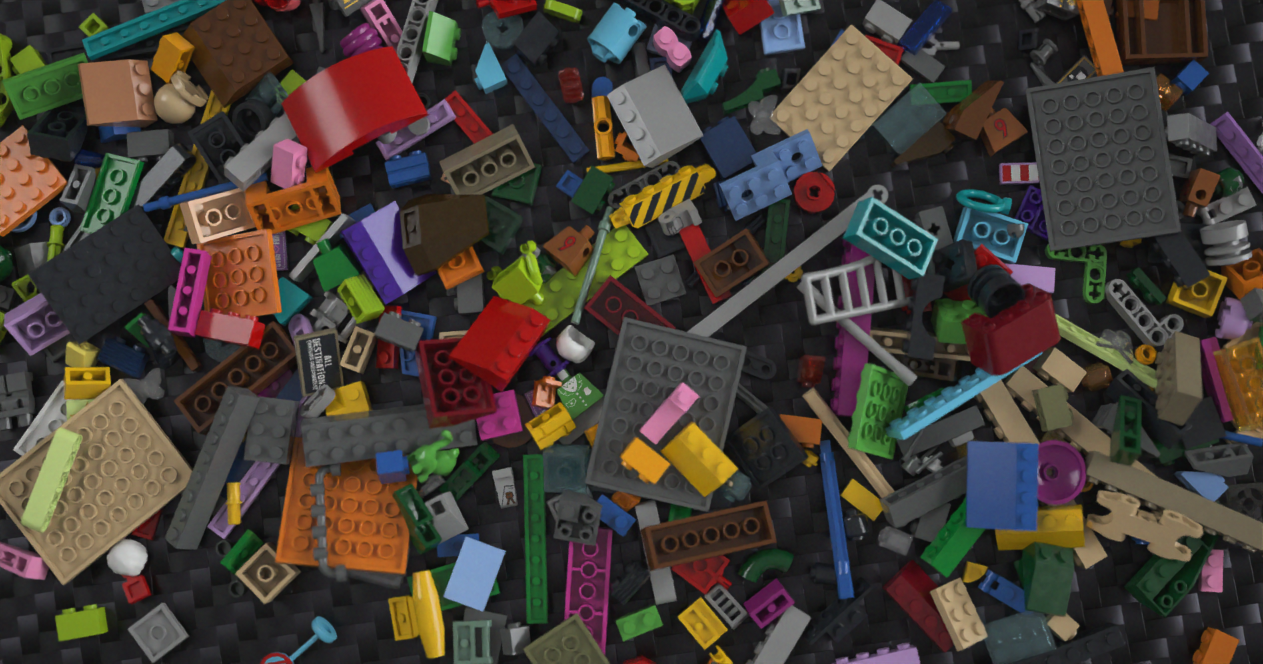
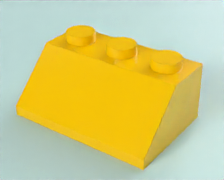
(698, 459)

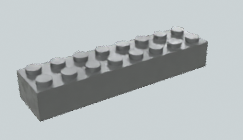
(375, 431)

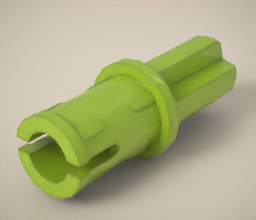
(55, 242)

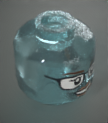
(736, 487)

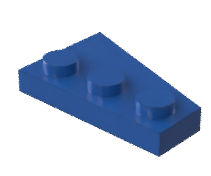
(408, 359)

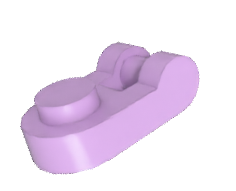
(299, 325)

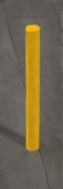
(622, 166)

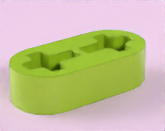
(562, 11)

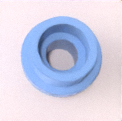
(55, 213)

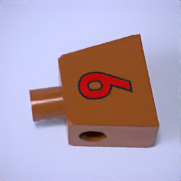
(1000, 130)
(1198, 191)
(571, 248)

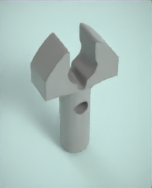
(953, 45)

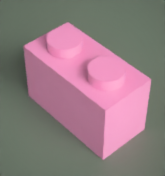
(288, 163)

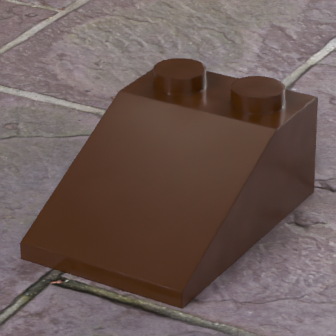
(970, 114)
(732, 262)

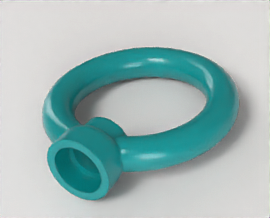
(1000, 205)

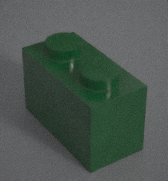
(593, 190)

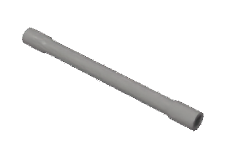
(899, 369)

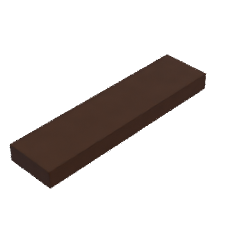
(181, 345)

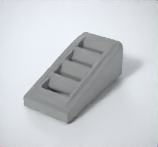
(739, 619)

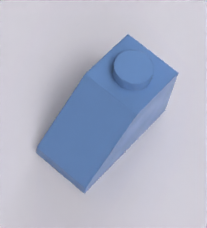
(1203, 483)

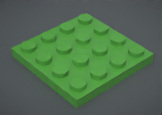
(878, 403)

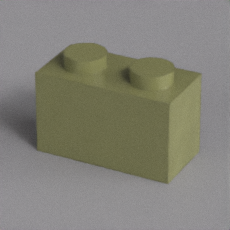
(1053, 407)

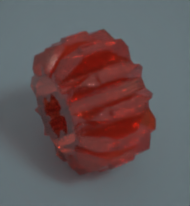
(571, 85)

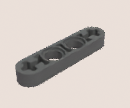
(641, 182)

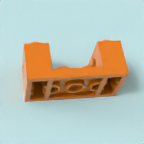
(315, 198)

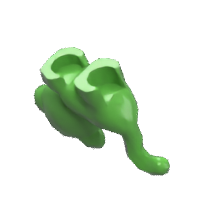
(430, 459)

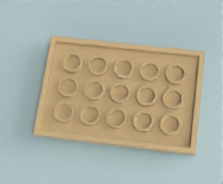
(842, 96)

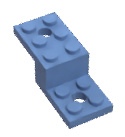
(771, 174)

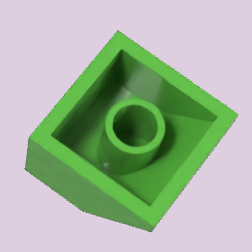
(440, 39)

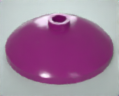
(1067, 472)

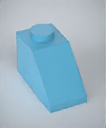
(489, 71)

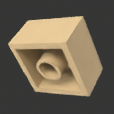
(265, 575)

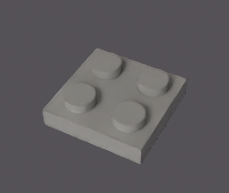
(158, 632)

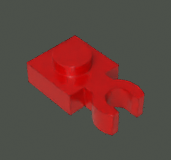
(135, 588)

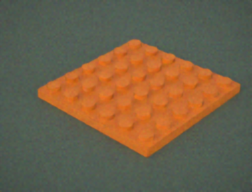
(361, 517)

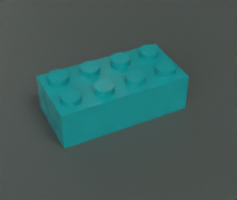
(890, 238)

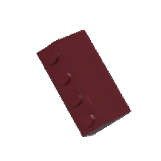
(911, 592)

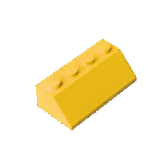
(1055, 526)

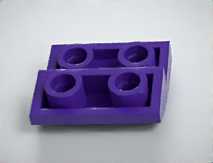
(1032, 212)

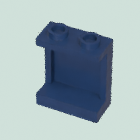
(728, 147)

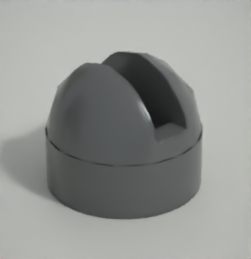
(1015, 229)

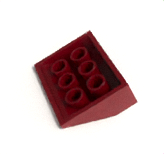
(448, 389)

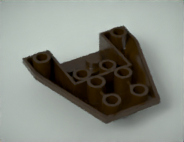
(441, 228)

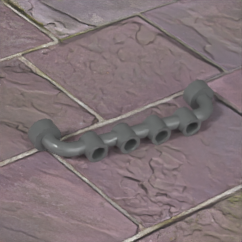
(320, 531)

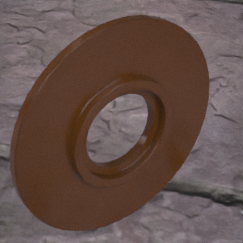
(521, 438)

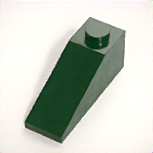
(1126, 434)

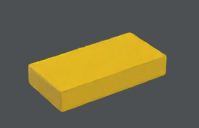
(862, 499)

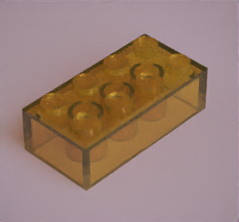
(1242, 379)

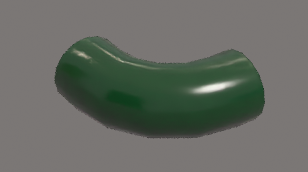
(765, 560)

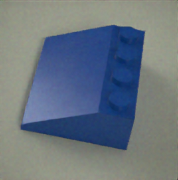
(1002, 485)

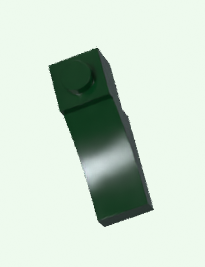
(765, 81)
(470, 471)
(417, 518)

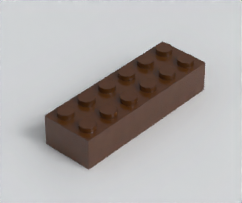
(245, 369)
(708, 535)

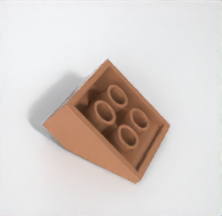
(117, 93)

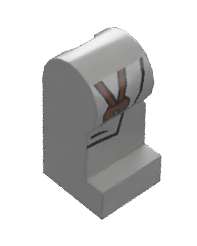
(505, 487)

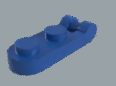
(1006, 591)

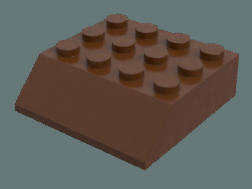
(1172, 39)
(235, 49)

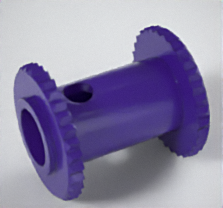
(547, 356)

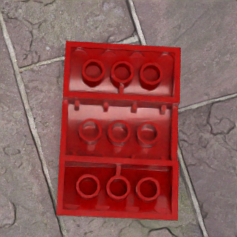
(352, 105)

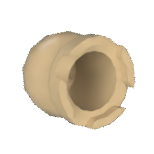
(178, 99)

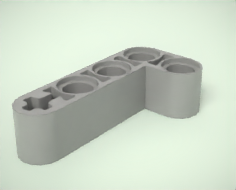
(1138, 309)

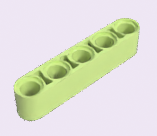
(51, 480)

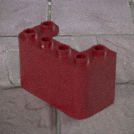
(1013, 334)

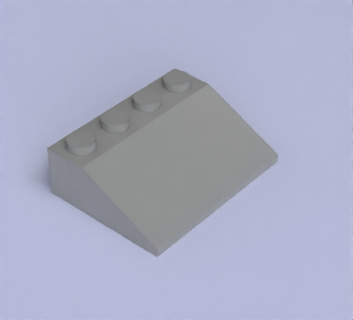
(655, 116)

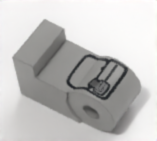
(679, 217)

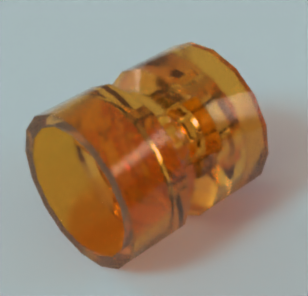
(1167, 92)

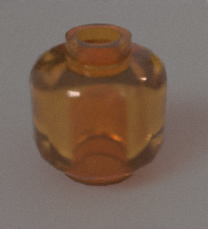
(1097, 377)

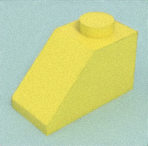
(81, 355)

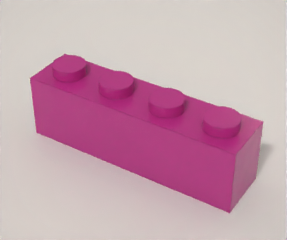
(189, 292)

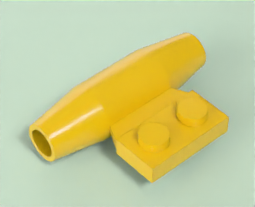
(420, 615)

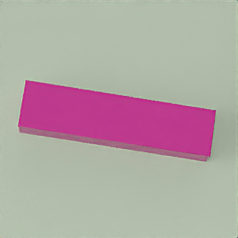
(589, 584)

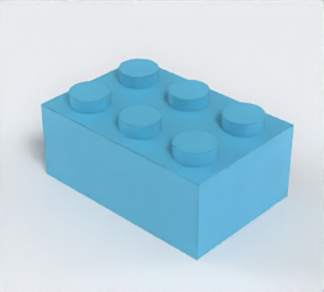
(990, 231)

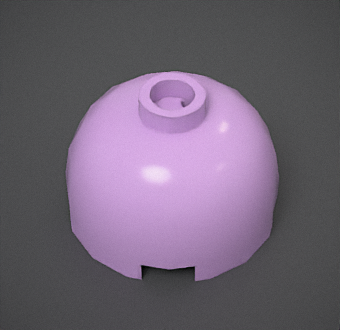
(1232, 319)

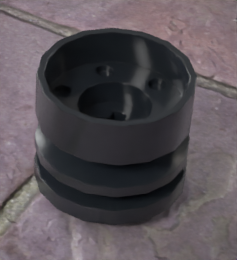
(994, 290)

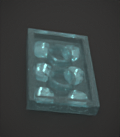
(909, 118)
(1018, 637)

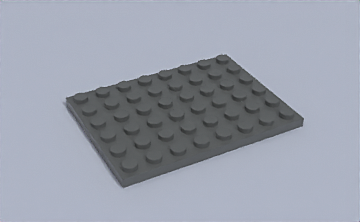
(1102, 160)
(643, 374)

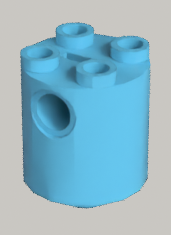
(615, 34)

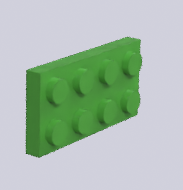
(45, 87)

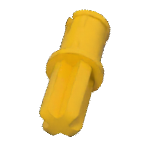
(233, 503)

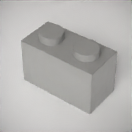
(886, 22)

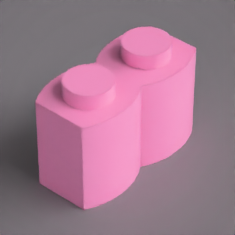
(676, 53)

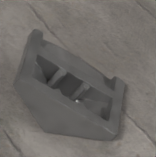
(31, 257)

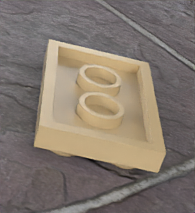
(959, 614)

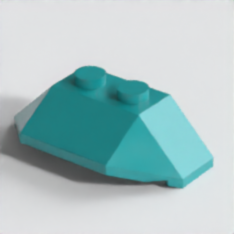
(706, 71)

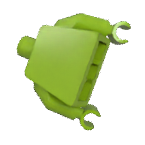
(519, 280)

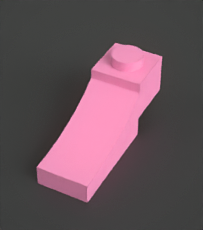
(669, 412)

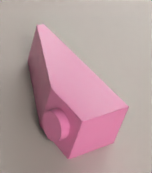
(383, 21)
(22, 562)

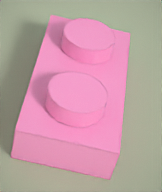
(1212, 573)

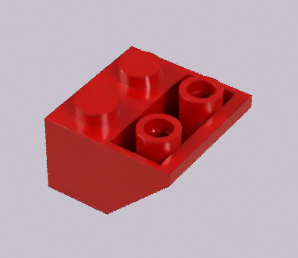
(747, 13)

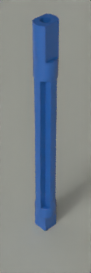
(835, 521)

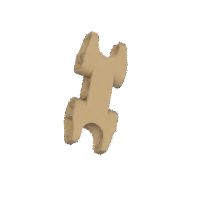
(1158, 531)

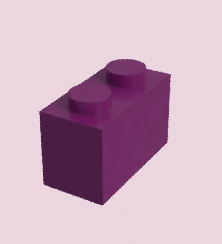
(768, 603)

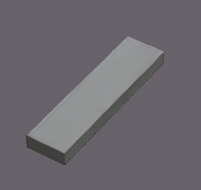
(306, 265)

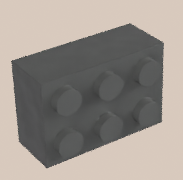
(272, 431)

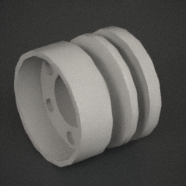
(1226, 243)

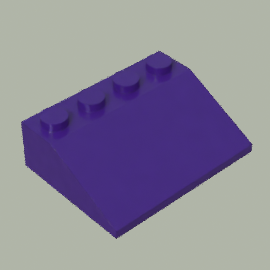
(380, 253)

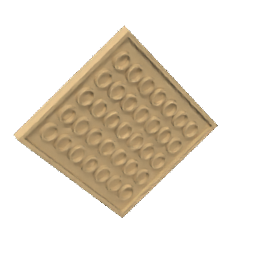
(114, 485)

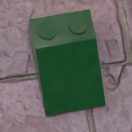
(1047, 578)

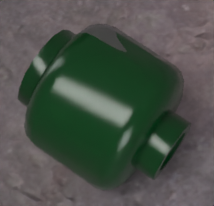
(1229, 183)
(547, 266)

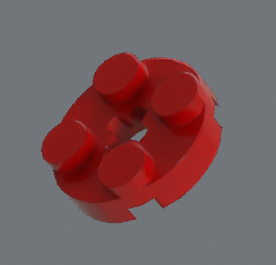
(825, 194)

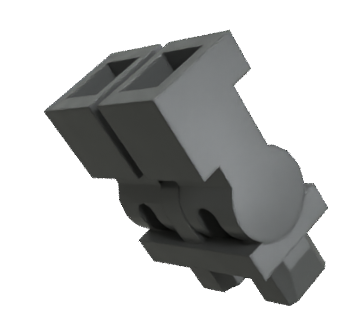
(20, 403)

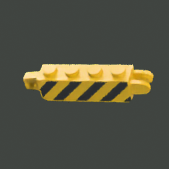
(658, 198)

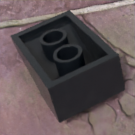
(59, 133)
(217, 142)

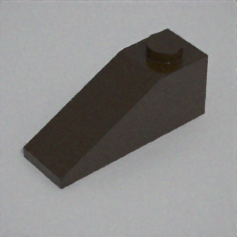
(929, 145)
(937, 368)

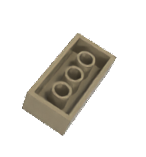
(1178, 378)

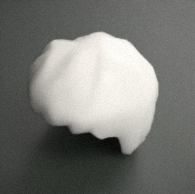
(574, 345)
(127, 557)

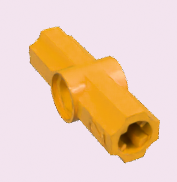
(603, 140)

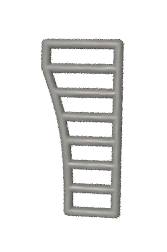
(866, 307)

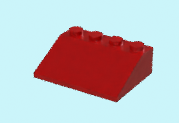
(500, 341)

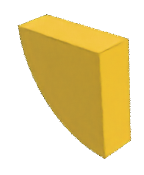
(973, 572)

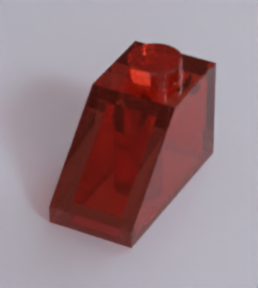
(810, 370)

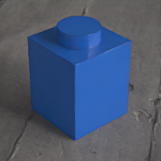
(1189, 77)

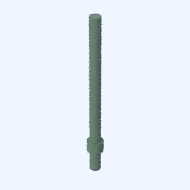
(604, 228)

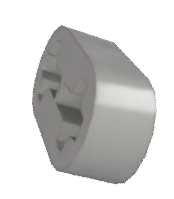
(317, 402)

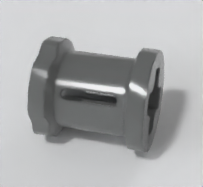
(1044, 52)

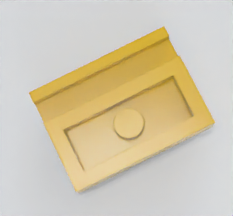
(702, 623)

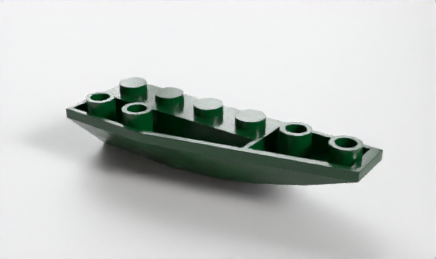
(1166, 581)

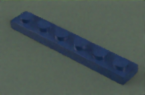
(544, 108)

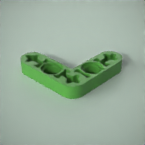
(1090, 263)

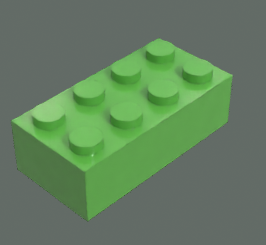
(947, 319)

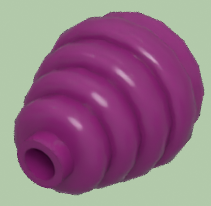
(360, 40)

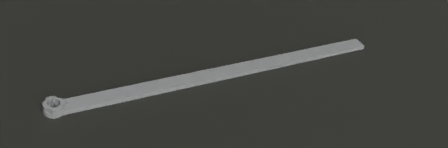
(749, 293)

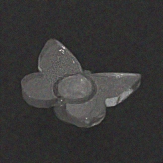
(763, 115)
(1119, 341)
(147, 387)

